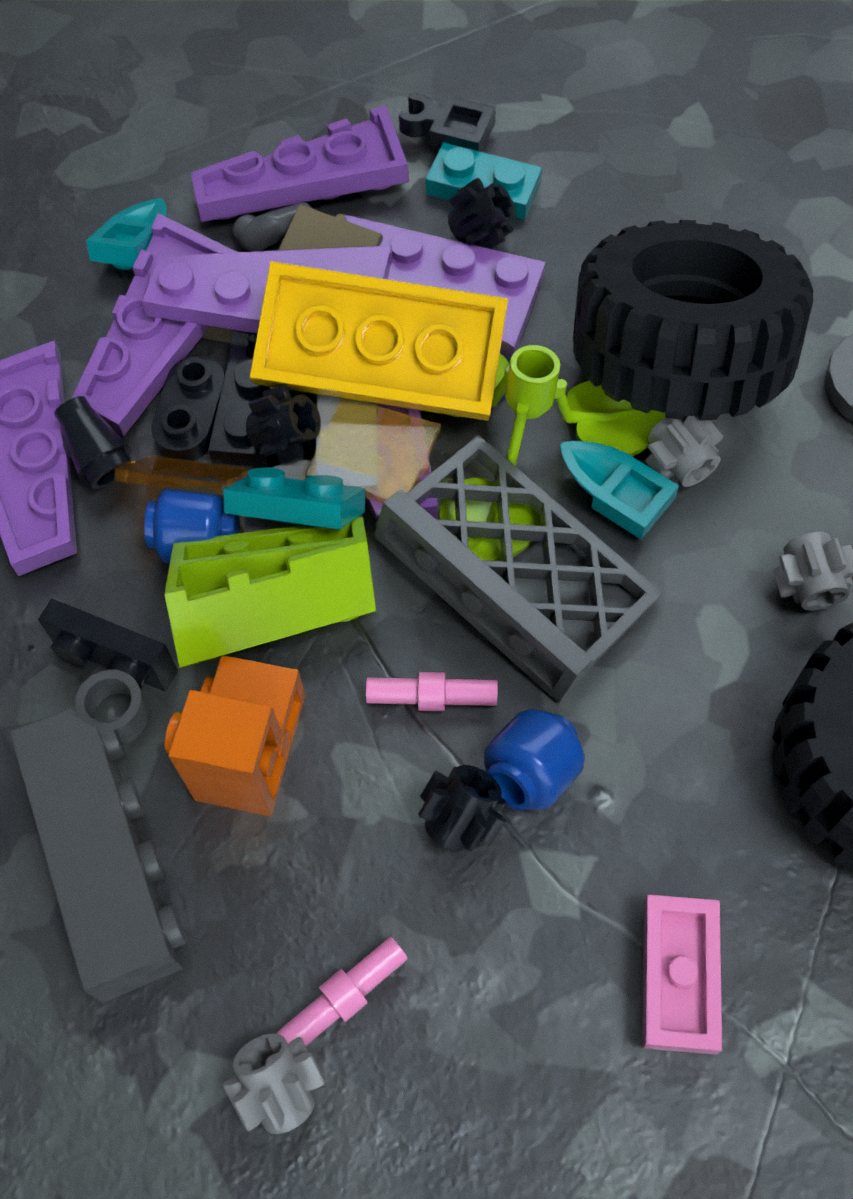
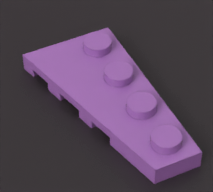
(230, 287)
(34, 461)

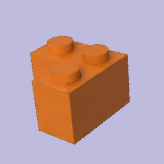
(237, 734)

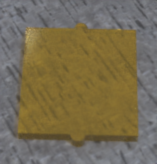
(378, 445)

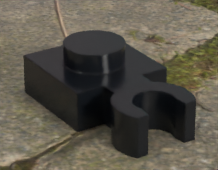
(454, 122)

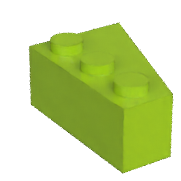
(265, 587)

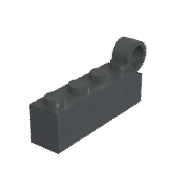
(93, 842)

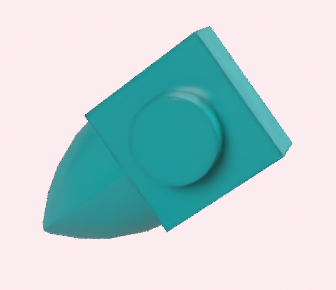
(125, 234)
(619, 484)

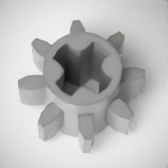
(684, 449)
(815, 571)
(273, 1083)

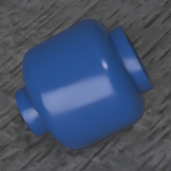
(185, 518)
(534, 759)

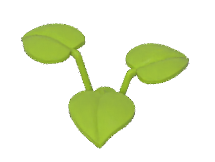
(530, 391)

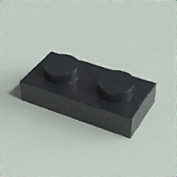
(85, 637)

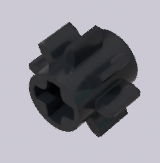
(481, 214)
(283, 424)
(462, 808)

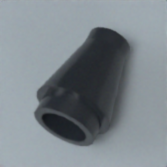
(91, 442)

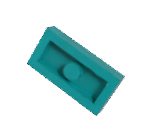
(459, 166)
(312, 501)

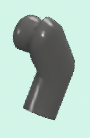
(264, 230)

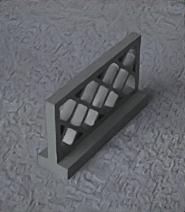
(476, 585)

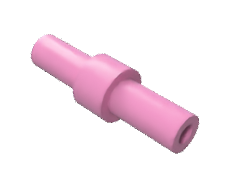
(431, 691)
(344, 993)

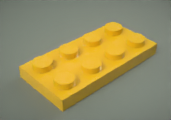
(379, 340)

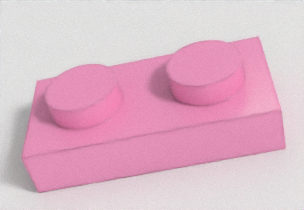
(682, 975)

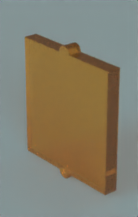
(180, 474)

